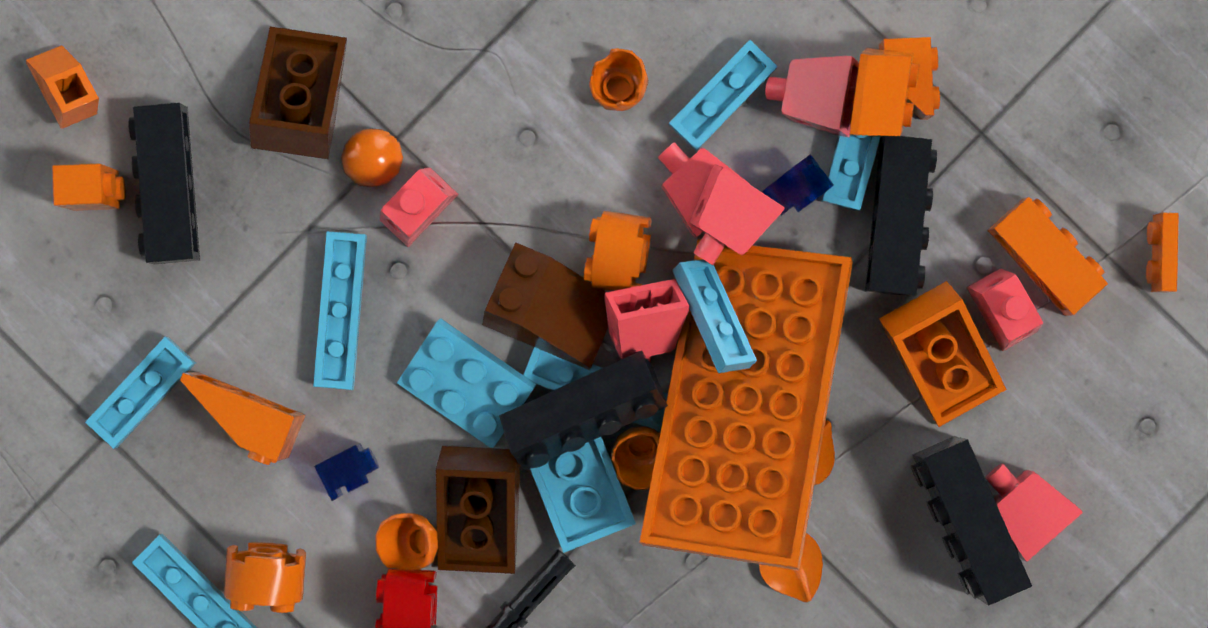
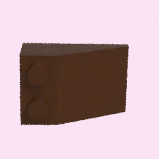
(297, 93)
(548, 307)
(477, 509)

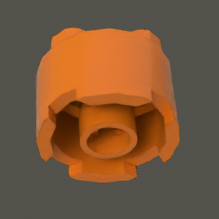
(619, 250)
(264, 577)

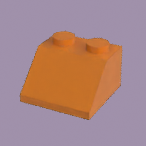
(882, 93)

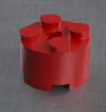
(407, 599)

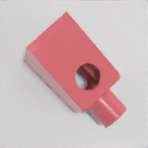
(818, 92)
(688, 180)
(416, 205)
(731, 214)
(1005, 307)
(646, 318)
(1030, 509)

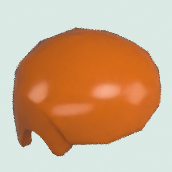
(619, 80)
(371, 157)
(635, 456)
(406, 541)

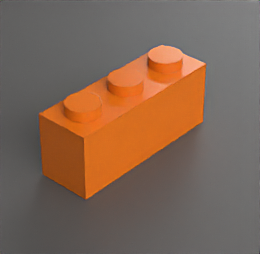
(1048, 255)

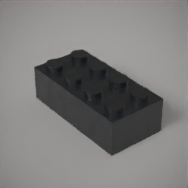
(971, 520)

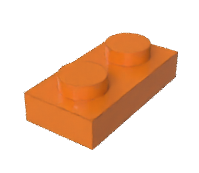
(1163, 268)

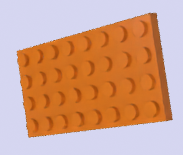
(747, 442)

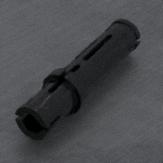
(533, 593)

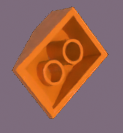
(943, 353)
(249, 420)

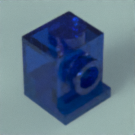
(799, 185)
(347, 470)

